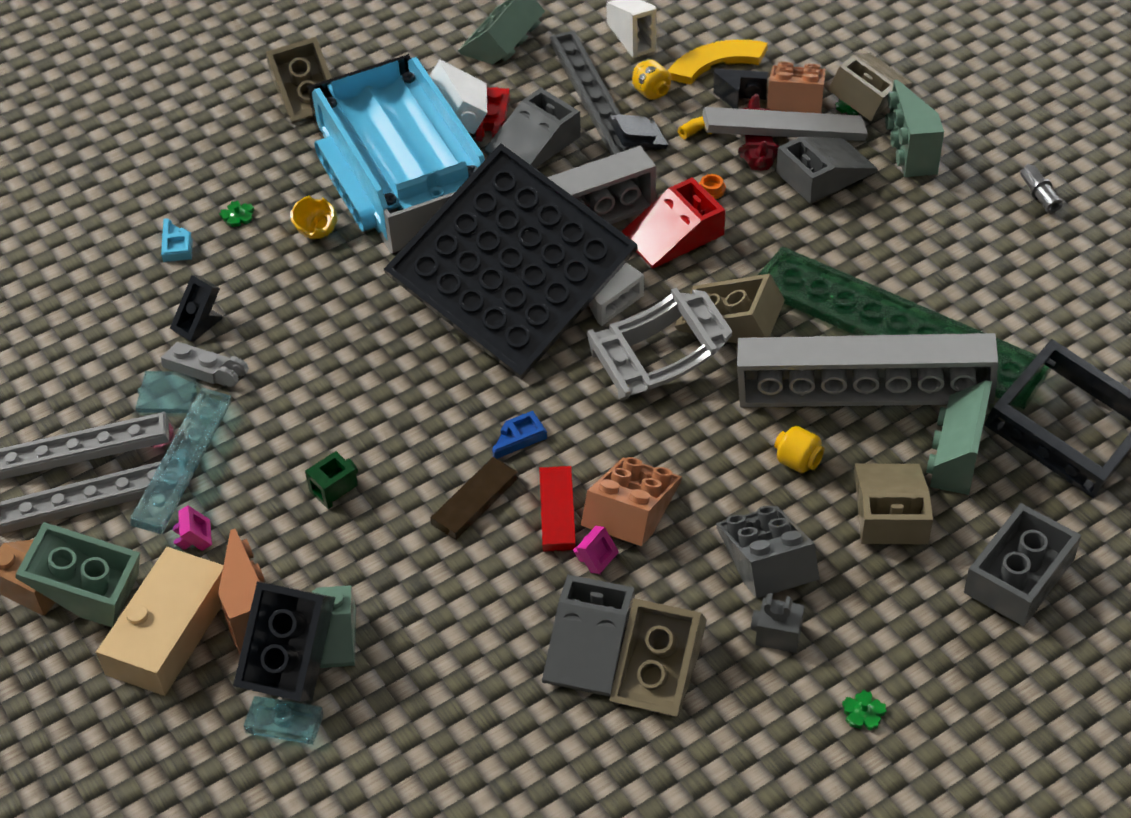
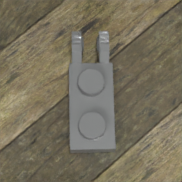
(204, 364)

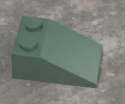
(80, 572)

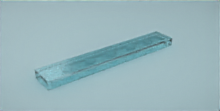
(180, 461)

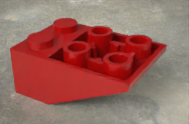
(677, 223)

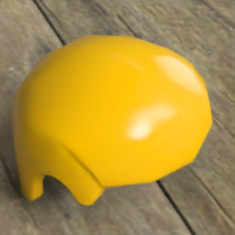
(314, 217)

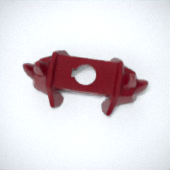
(758, 150)

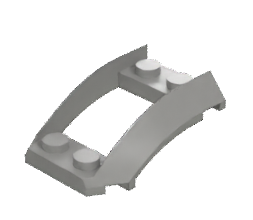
(623, 366)

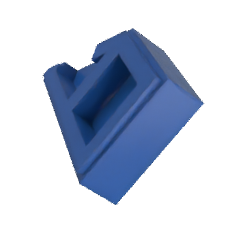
(518, 434)

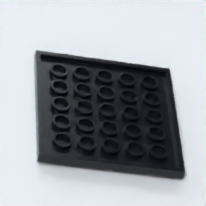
(511, 260)

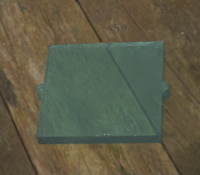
(166, 392)

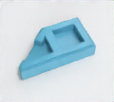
(175, 242)

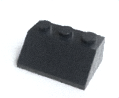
(284, 642)

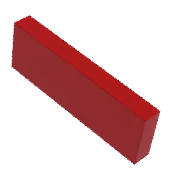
(557, 508)

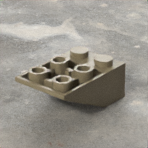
(865, 84)
(893, 504)

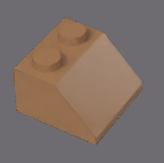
(10, 560)

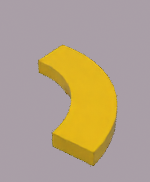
(700, 59)

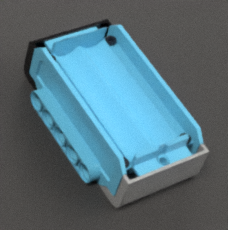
(391, 146)

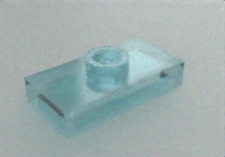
(283, 720)

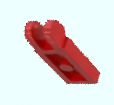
(497, 110)

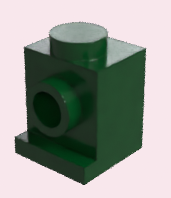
(331, 478)

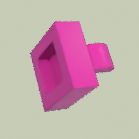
(193, 529)
(596, 550)

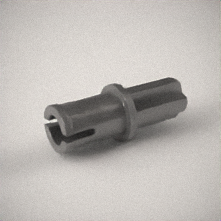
(1041, 188)

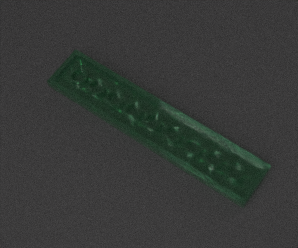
(874, 311)

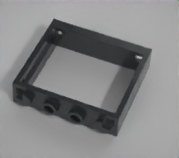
(1044, 445)

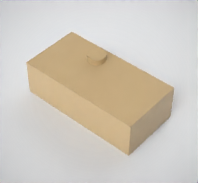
(163, 622)

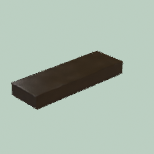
(474, 498)

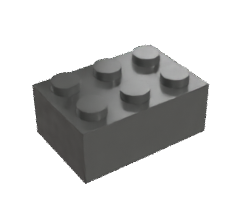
(1022, 564)

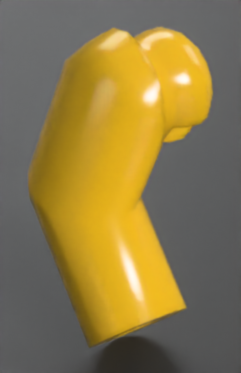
(691, 127)

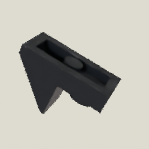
(737, 84)
(195, 309)

